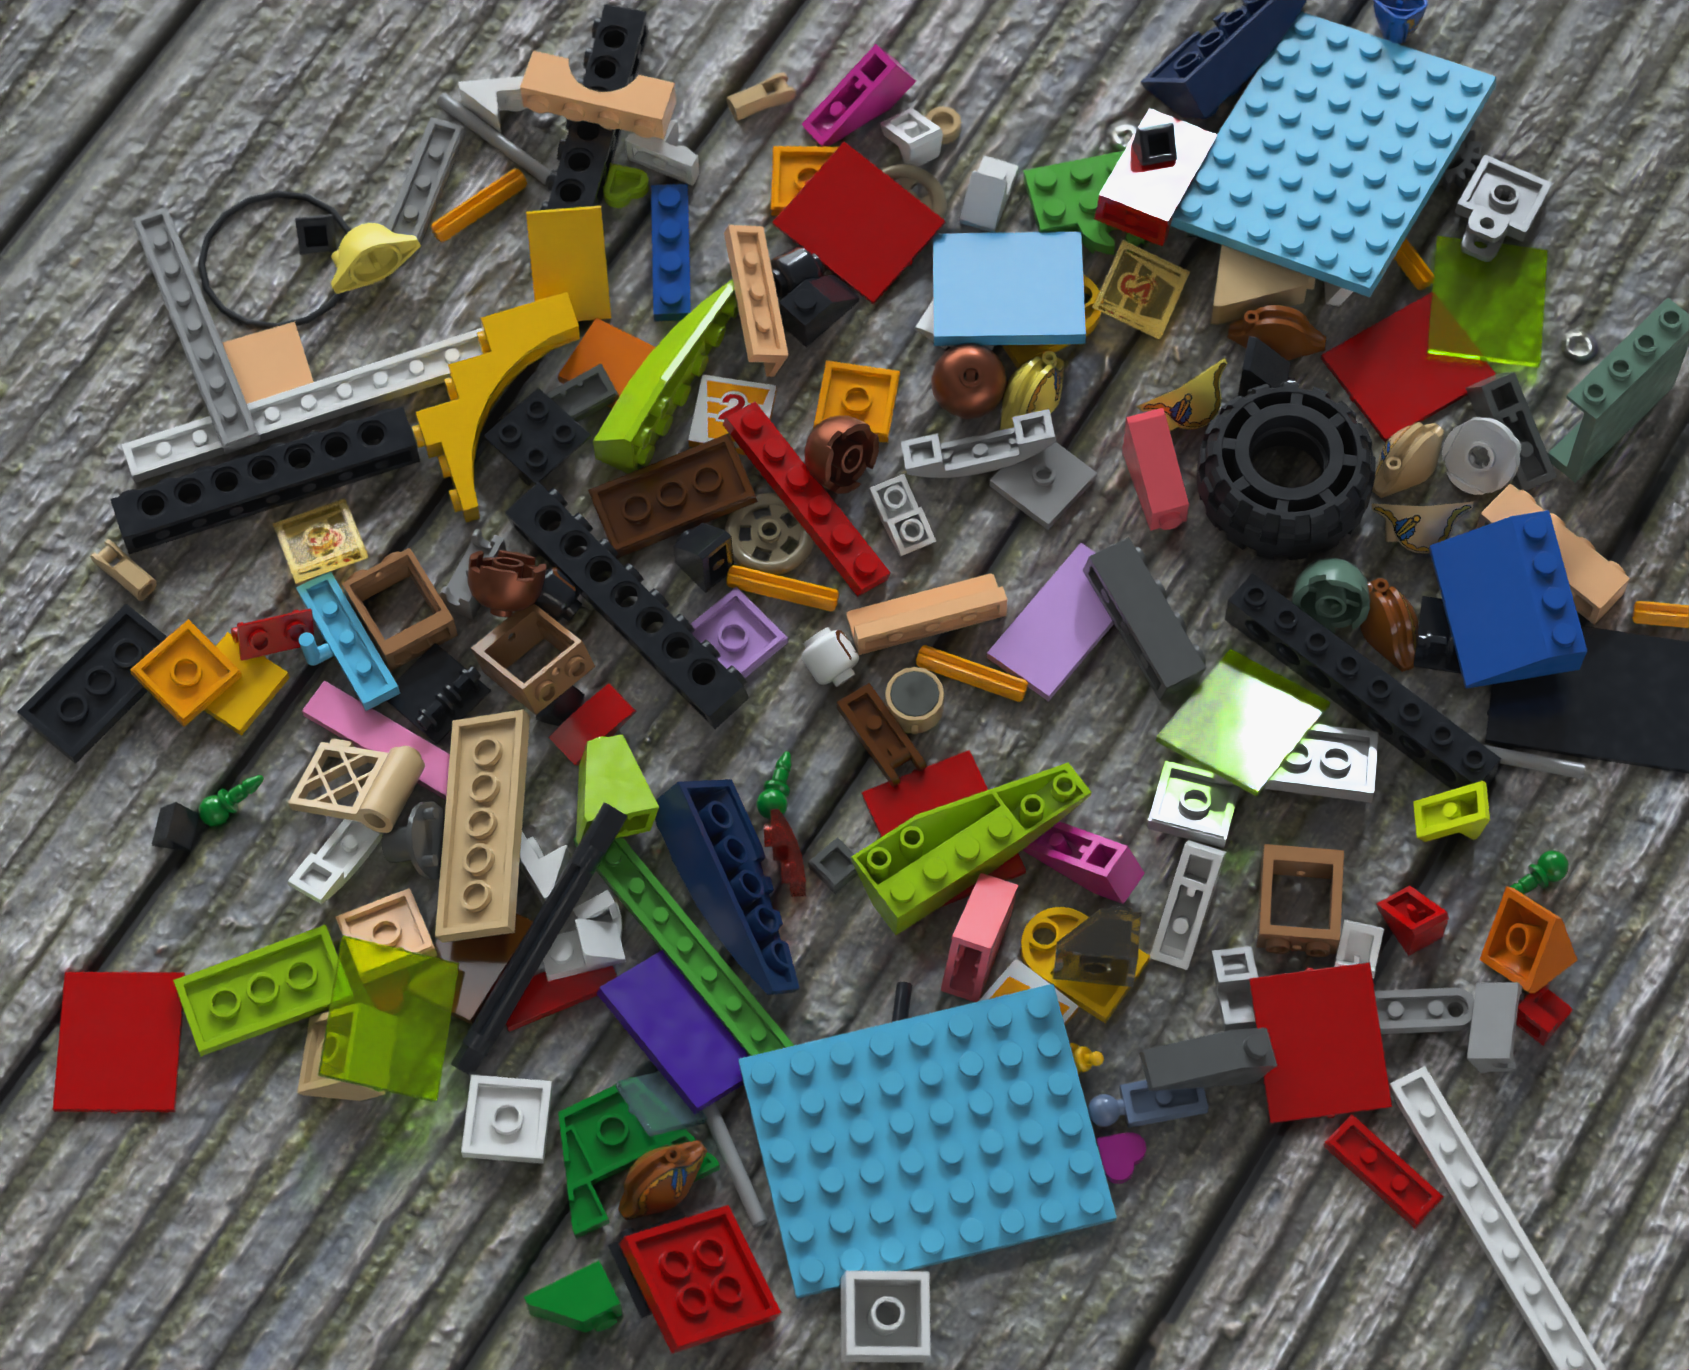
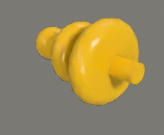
(1085, 1058)

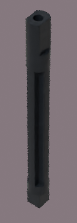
(539, 938)

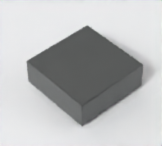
(834, 865)

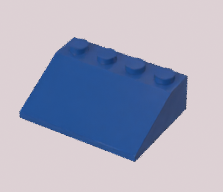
(1509, 601)

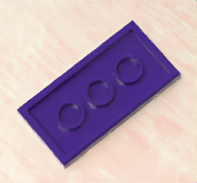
(676, 1031)

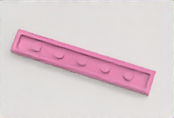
(373, 731)

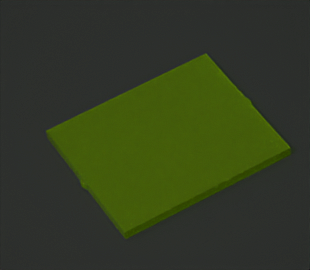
(1488, 307)
(1243, 722)
(388, 1019)

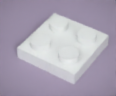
(507, 1119)

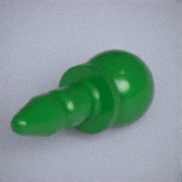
(776, 789)
(217, 808)
(1550, 867)

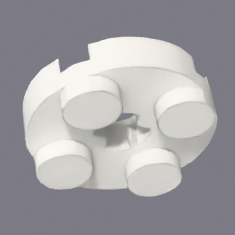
(1460, 461)

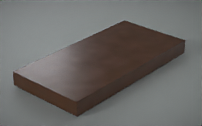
(672, 495)

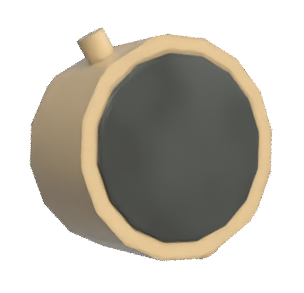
(915, 699)

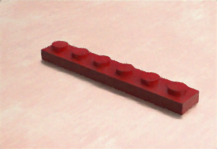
(806, 499)

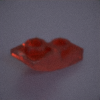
(786, 849)

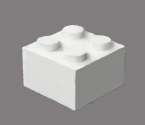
(885, 1316)

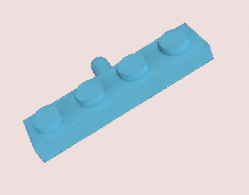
(345, 641)

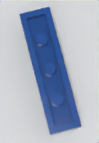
(670, 252)

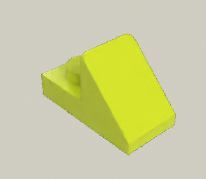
(1453, 812)

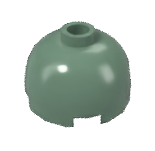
(1333, 593)

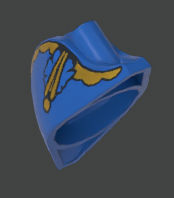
(1399, 18)

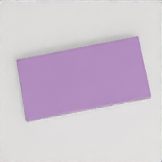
(1054, 629)

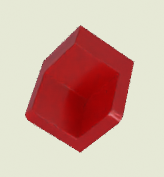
(1542, 1014)

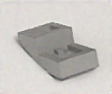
(1232, 974)

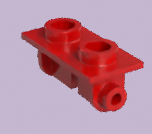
(272, 634)

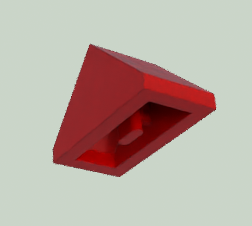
(1413, 919)

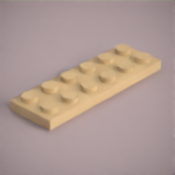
(483, 826)

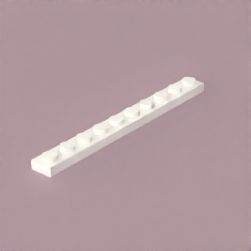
(305, 405)
(1493, 1223)

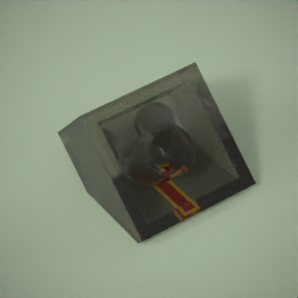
(1101, 949)

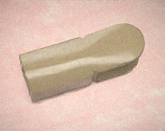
(756, 97)
(125, 571)

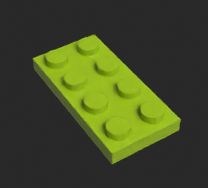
(259, 990)

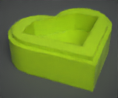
(624, 184)

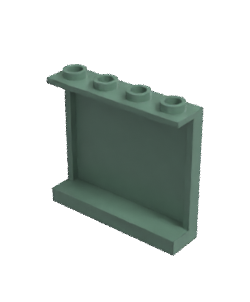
(1624, 388)

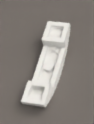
(336, 861)

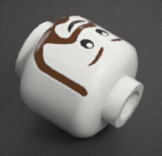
(830, 657)

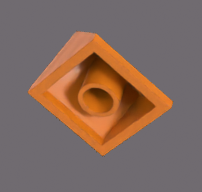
(1527, 942)

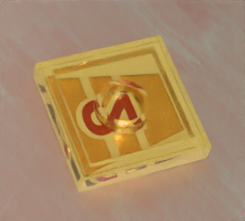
(1141, 289)
(320, 540)

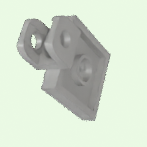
(1492, 218)

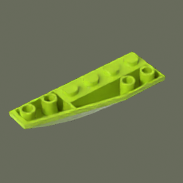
(663, 384)
(949, 846)

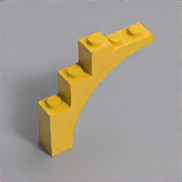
(508, 345)

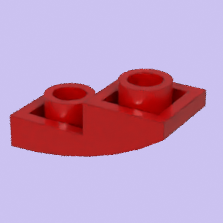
(597, 717)

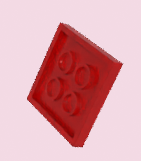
(700, 1278)

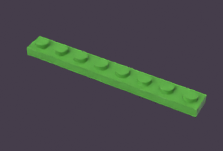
(689, 950)

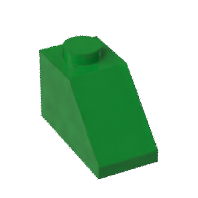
(578, 1300)

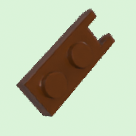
(879, 732)

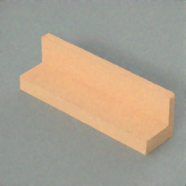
(756, 296)
(927, 613)

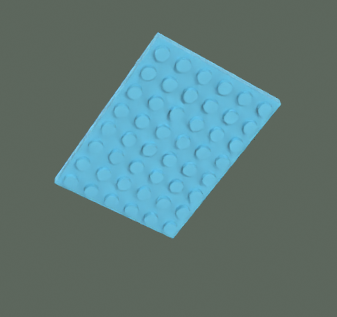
(1333, 153)
(926, 1139)

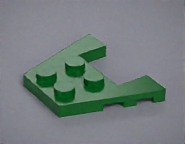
(602, 1141)

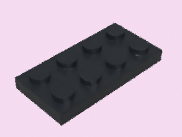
(93, 686)

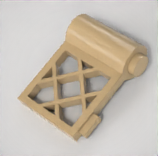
(381, 791)

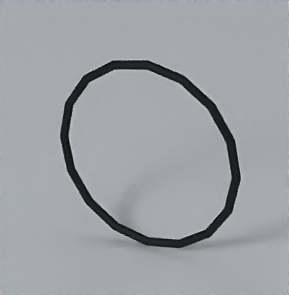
(253, 199)

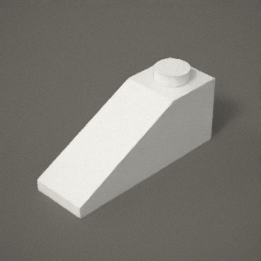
(1187, 904)

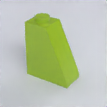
(613, 776)

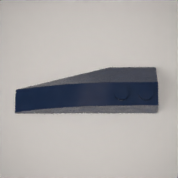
(1217, 63)
(723, 872)

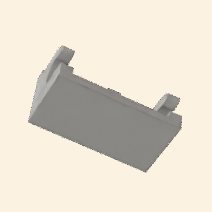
(457, 592)
(1494, 1026)

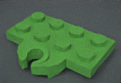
(1067, 198)

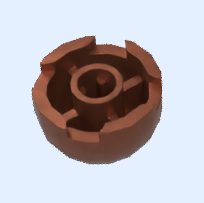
(968, 397)
(840, 452)
(505, 582)

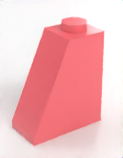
(1155, 469)
(978, 937)

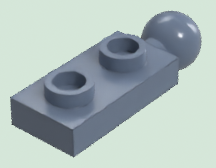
(1146, 1106)

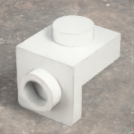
(1359, 944)

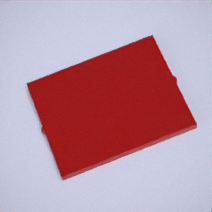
(859, 222)
(1394, 375)
(926, 790)
(1322, 1041)
(118, 1042)

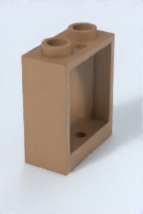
(529, 627)
(415, 639)
(1301, 863)

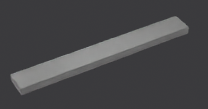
(196, 331)

